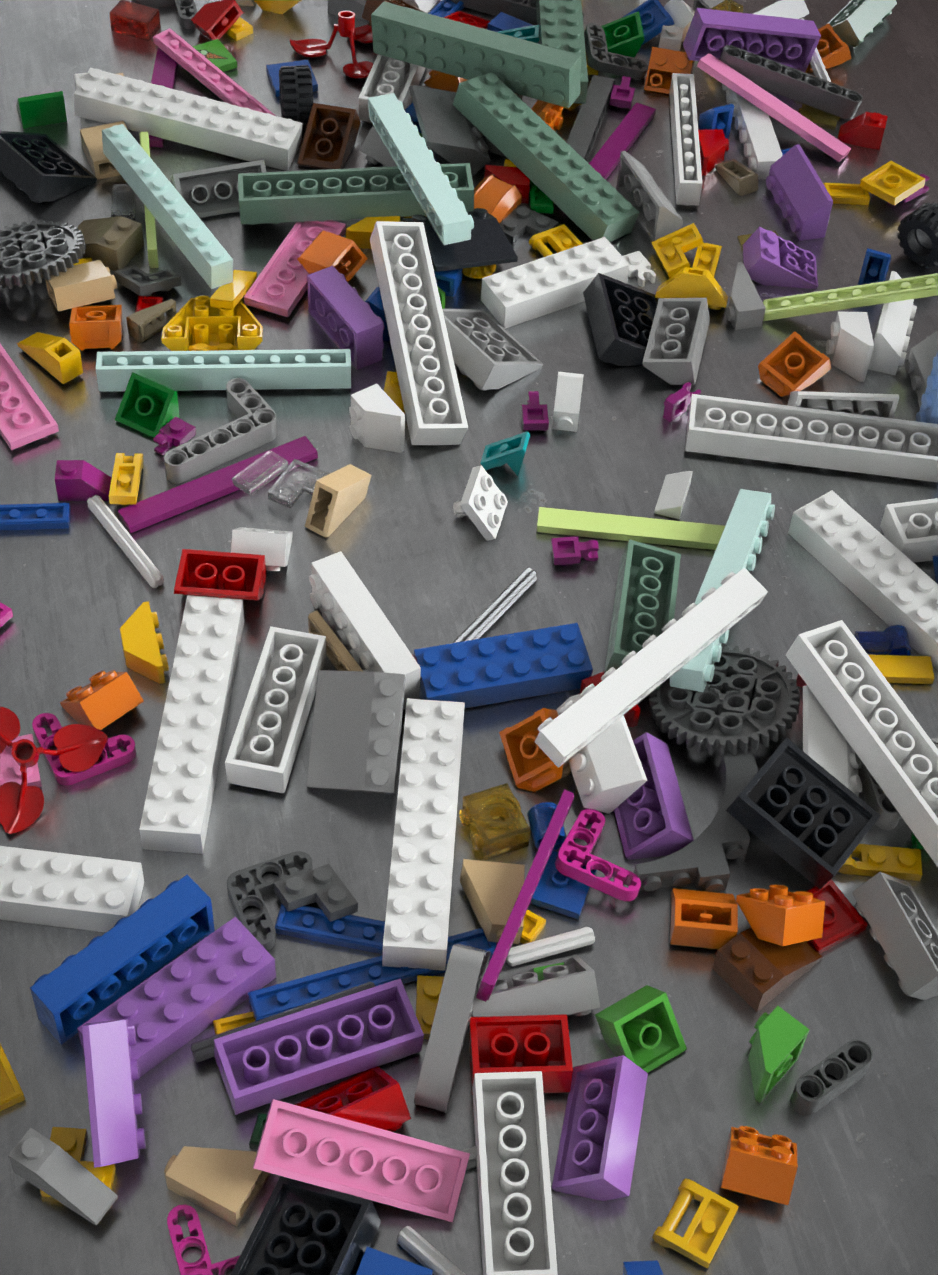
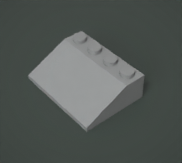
(486, 349)
(356, 731)

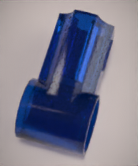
(891, 641)

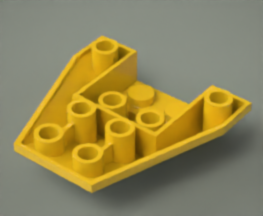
(210, 328)

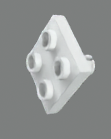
(482, 503)

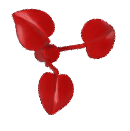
(346, 28)
(78, 751)

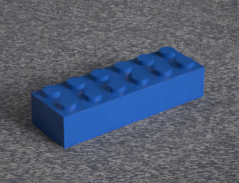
(505, 666)
(122, 958)

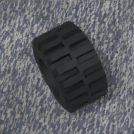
(296, 92)
(920, 235)

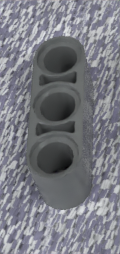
(839, 1066)

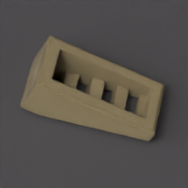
(738, 177)
(144, 324)

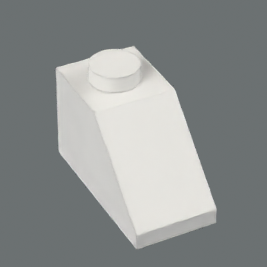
(567, 401)

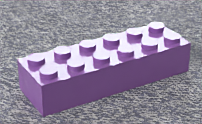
(772, 37)
(191, 993)
(317, 1046)

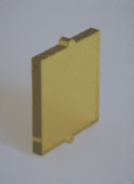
(819, 117)

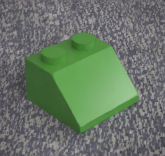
(642, 1028)
(774, 1049)

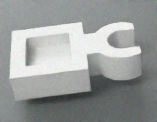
(639, 268)

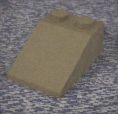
(112, 240)

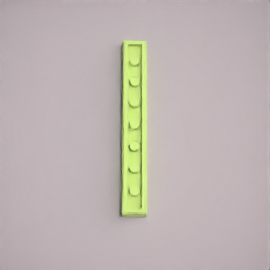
(149, 218)
(851, 297)
(629, 527)

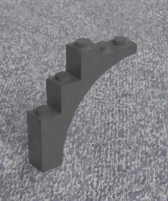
(705, 857)

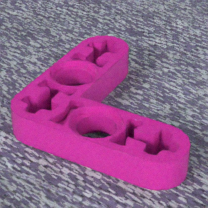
(118, 757)
(582, 856)
(203, 1265)

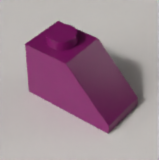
(80, 480)

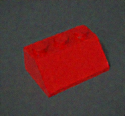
(221, 574)
(523, 1046)
(366, 1099)

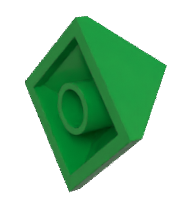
(624, 35)
(41, 109)
(147, 405)

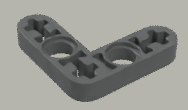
(182, 12)
(608, 62)
(257, 887)

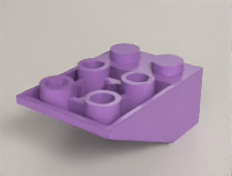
(778, 261)

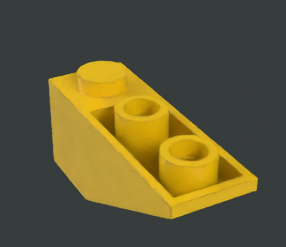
(54, 355)

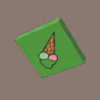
(217, 54)

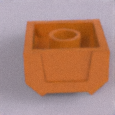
(831, 49)
(496, 197)
(96, 326)
(793, 366)
(527, 761)

